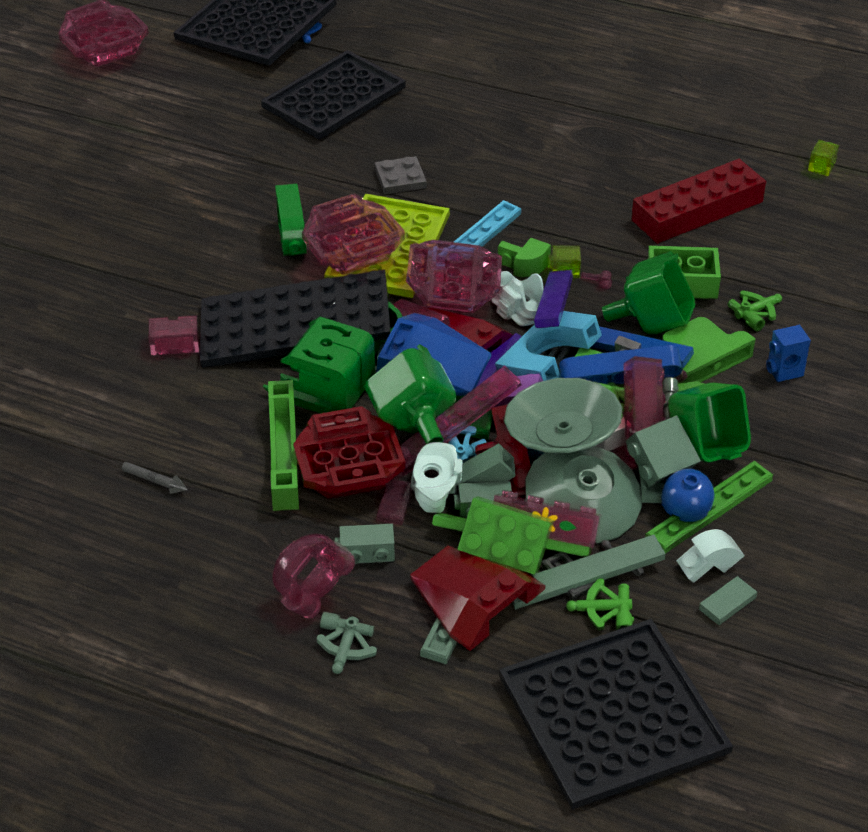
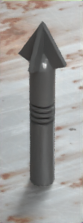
(175, 485)

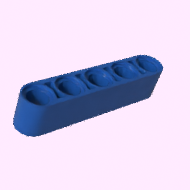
(610, 366)

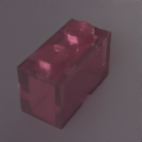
(173, 335)

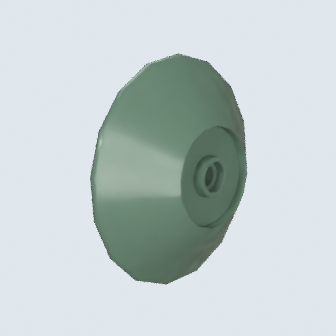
(563, 415)
(611, 488)

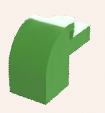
(525, 260)

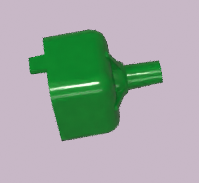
(655, 295)
(412, 393)
(713, 419)

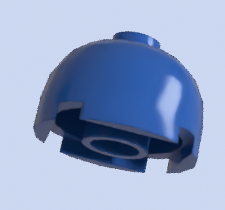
(688, 495)

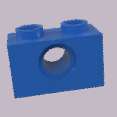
(788, 353)

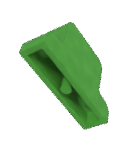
(712, 348)

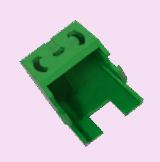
(332, 383)

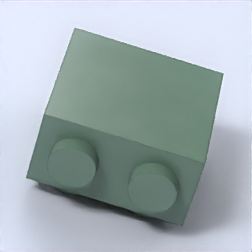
(662, 450)

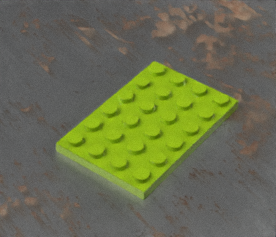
(420, 224)

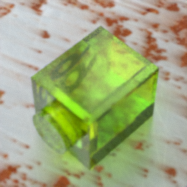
(823, 157)
(565, 258)

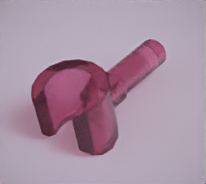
(604, 278)

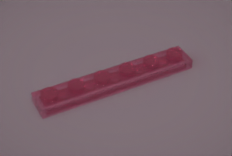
(464, 412)

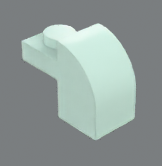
(710, 550)

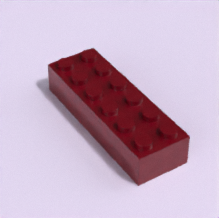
(698, 200)

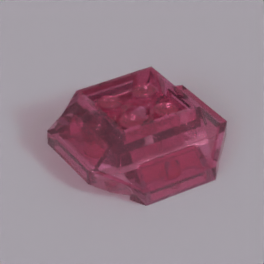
(102, 32)
(351, 233)
(453, 275)

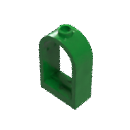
(290, 219)

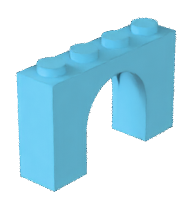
(574, 330)

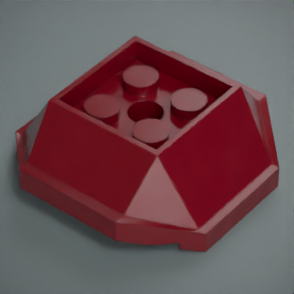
(347, 453)

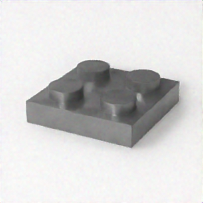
(400, 175)

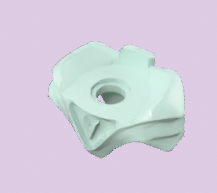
(513, 295)
(432, 492)

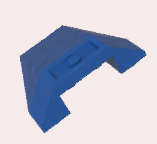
(459, 356)

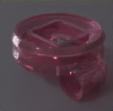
(304, 596)

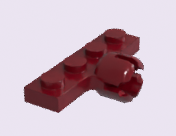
(515, 448)

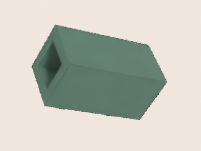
(489, 466)
(468, 491)
(368, 542)

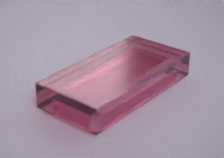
(395, 502)

